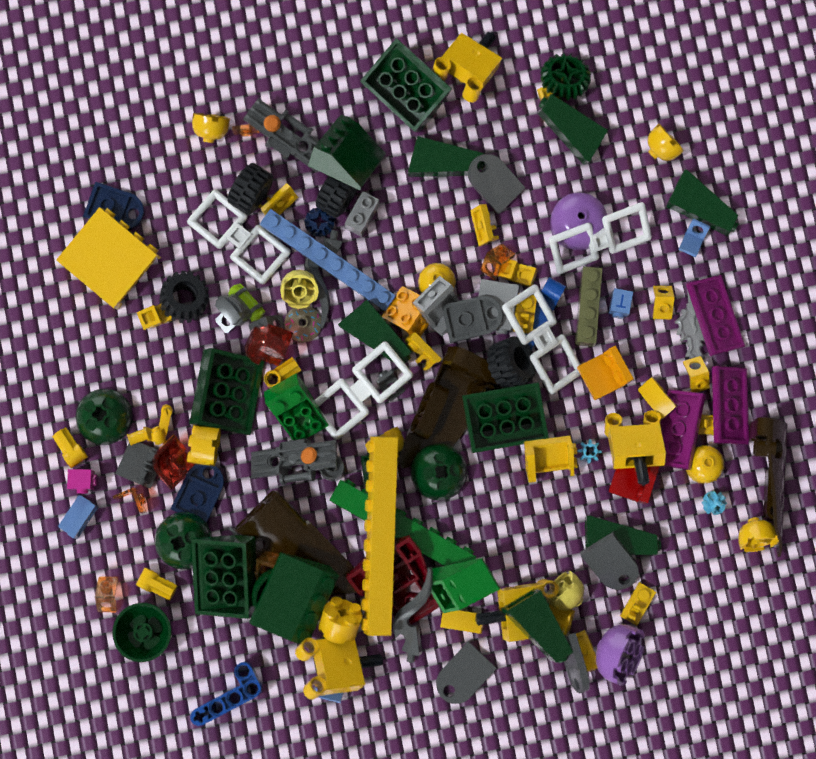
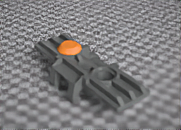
(282, 139)
(292, 453)

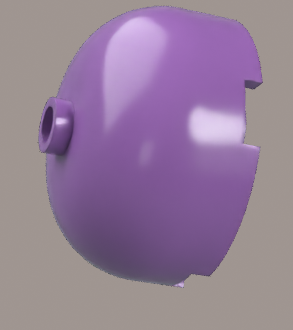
(568, 214)
(609, 653)

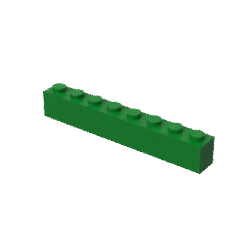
(430, 543)

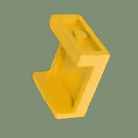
(549, 456)

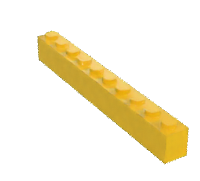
(380, 536)

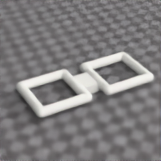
(239, 237)
(604, 237)
(543, 338)
(364, 388)

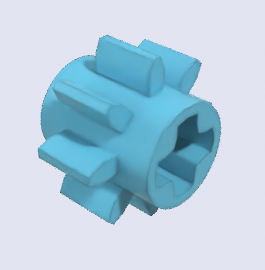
(594, 452)
(714, 503)

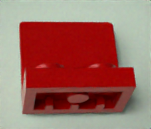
(626, 484)

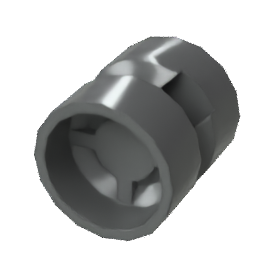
(335, 473)

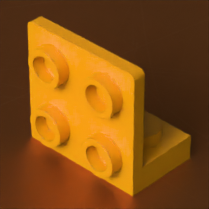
(404, 313)
(605, 373)

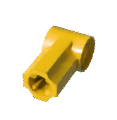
(283, 371)
(72, 452)
(153, 582)

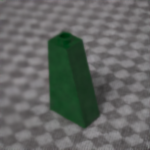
(572, 127)
(441, 159)
(699, 203)
(372, 329)
(634, 540)
(539, 624)

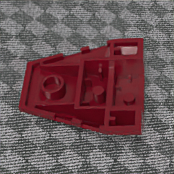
(408, 578)

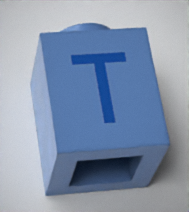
(620, 303)

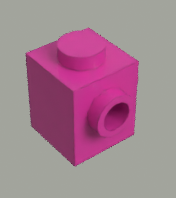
(81, 480)

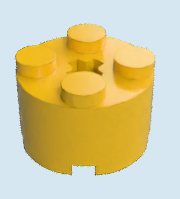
(204, 445)
(340, 620)

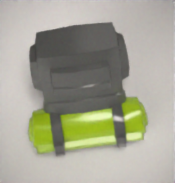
(238, 308)

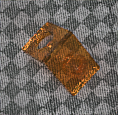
(244, 130)
(497, 257)
(139, 498)
(267, 559)
(106, 592)

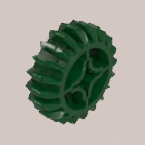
(565, 76)

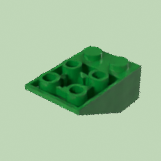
(295, 408)
(462, 584)

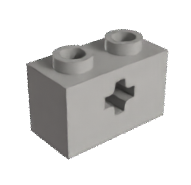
(362, 214)

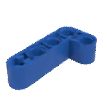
(552, 292)
(225, 699)

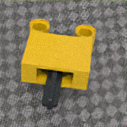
(469, 63)
(636, 444)
(507, 595)
(336, 666)

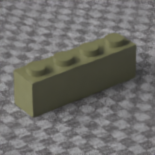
(588, 306)

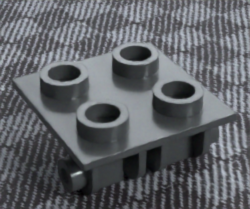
(138, 464)

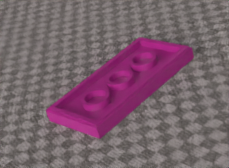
(715, 315)
(730, 405)
(681, 428)

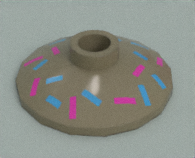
(309, 330)

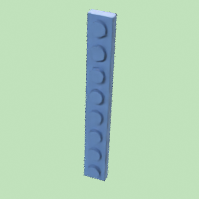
(327, 260)

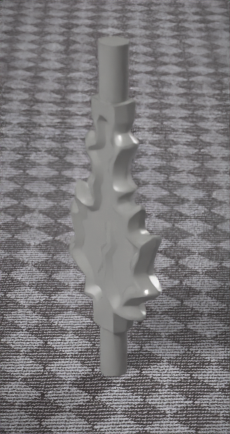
(690, 331)

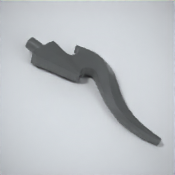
(333, 245)
(401, 621)

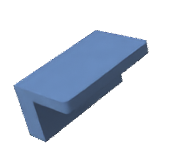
(78, 517)

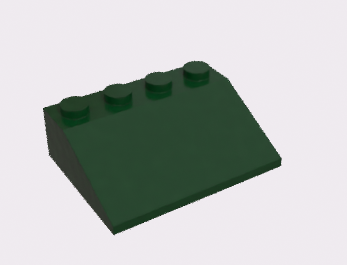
(406, 85)
(347, 153)
(226, 391)
(504, 417)
(224, 575)
(294, 597)

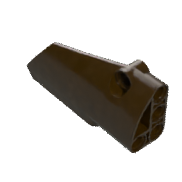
(441, 410)
(771, 442)
(290, 533)

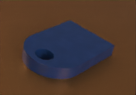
(117, 201)
(198, 493)

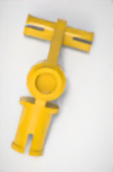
(156, 434)

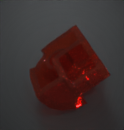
(268, 344)
(171, 462)

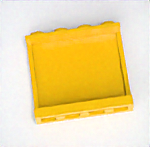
(108, 257)

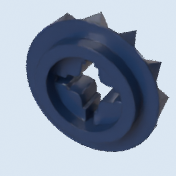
(311, 226)

